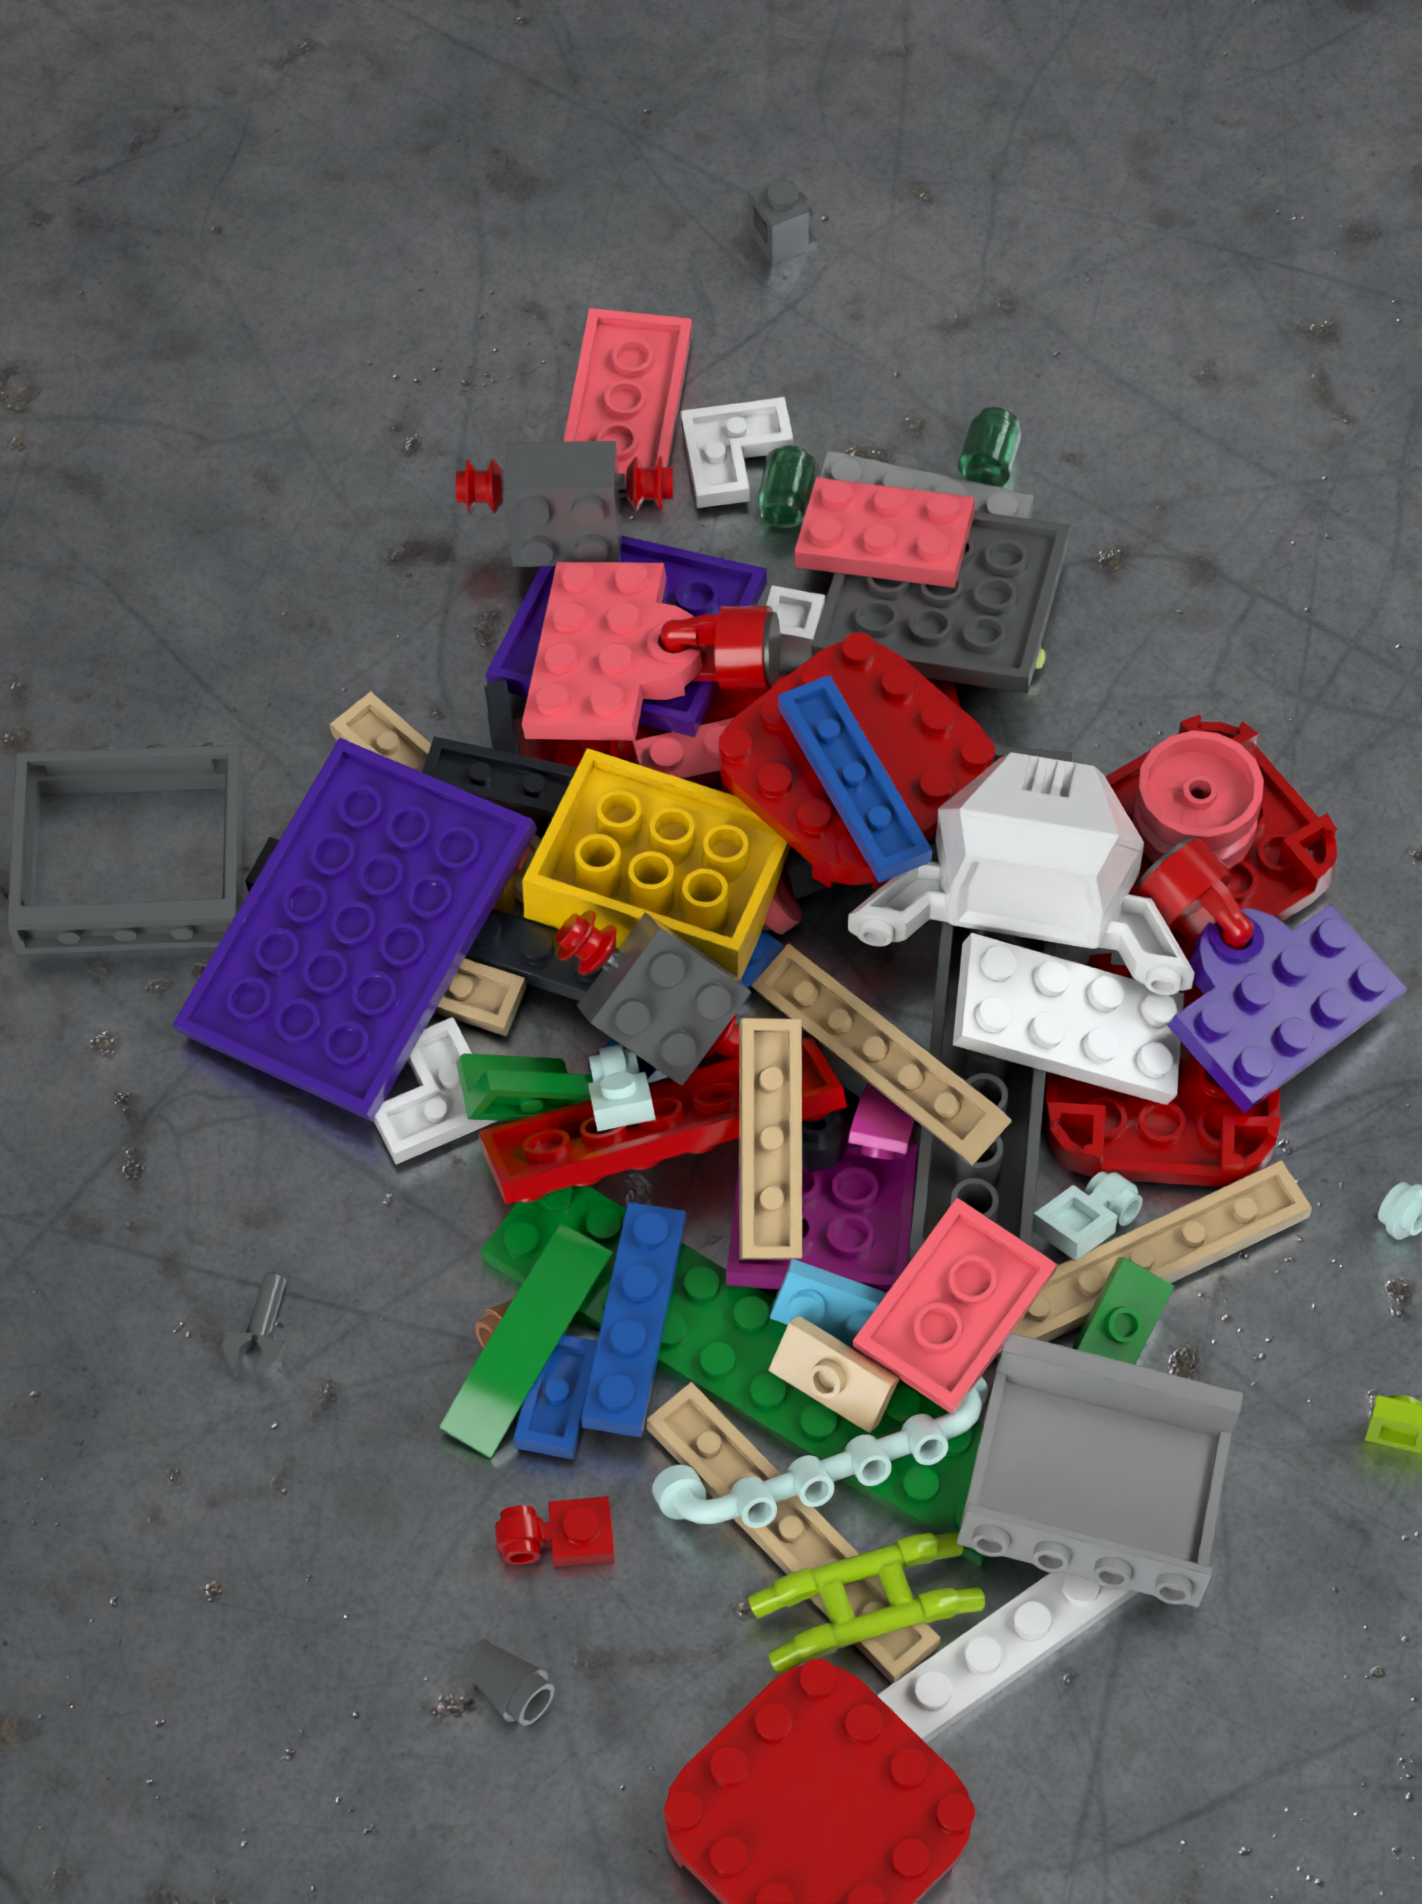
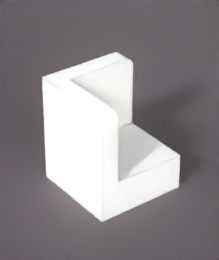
(798, 621)

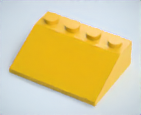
(660, 847)

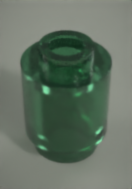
(990, 447)
(786, 486)

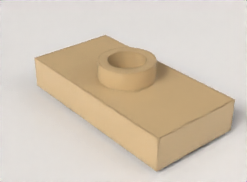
(834, 1373)

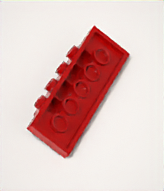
(567, 1150)

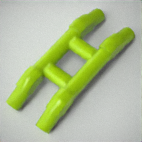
(845, 1627)

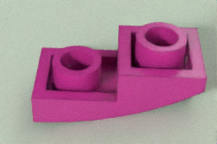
(881, 1126)

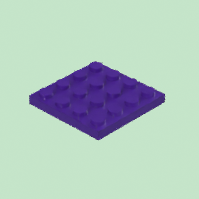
(693, 583)

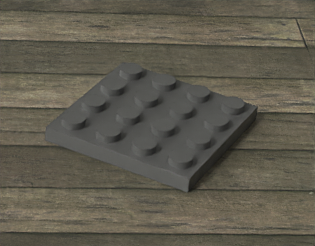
(967, 634)

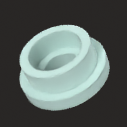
(1402, 1210)

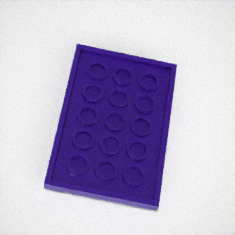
(355, 928)

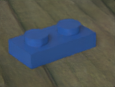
(555, 1404)

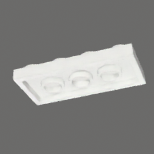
(1067, 1019)

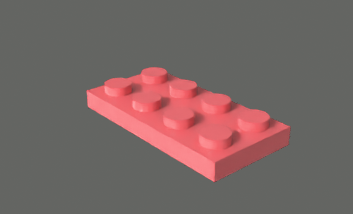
(630, 383)

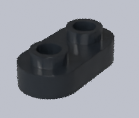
(827, 1138)

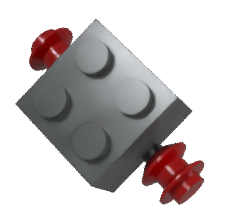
(563, 498)
(656, 993)

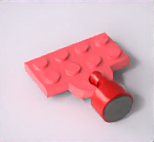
(616, 643)

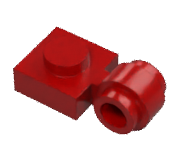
(576, 1532)

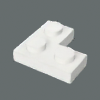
(721, 439)
(437, 1108)

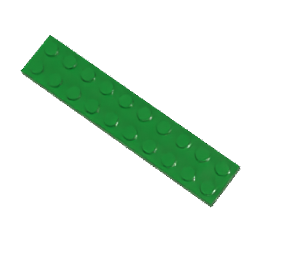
(725, 1346)

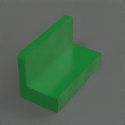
(517, 1086)

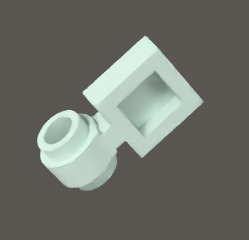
(619, 1090)
(1083, 1220)

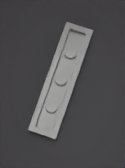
(987, 498)

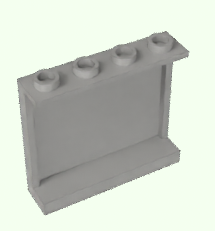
(1100, 1470)

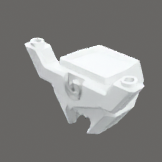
(1039, 857)

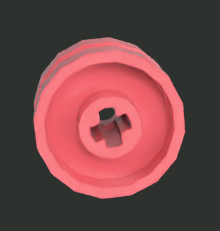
(1198, 789)

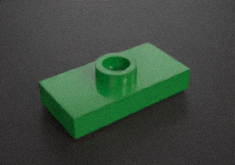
(1124, 1313)

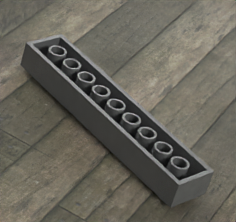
(1006, 1174)

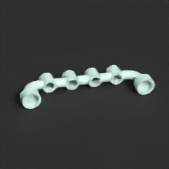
(684, 1496)

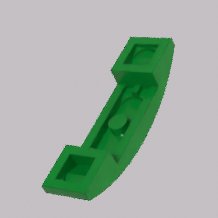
(524, 1340)

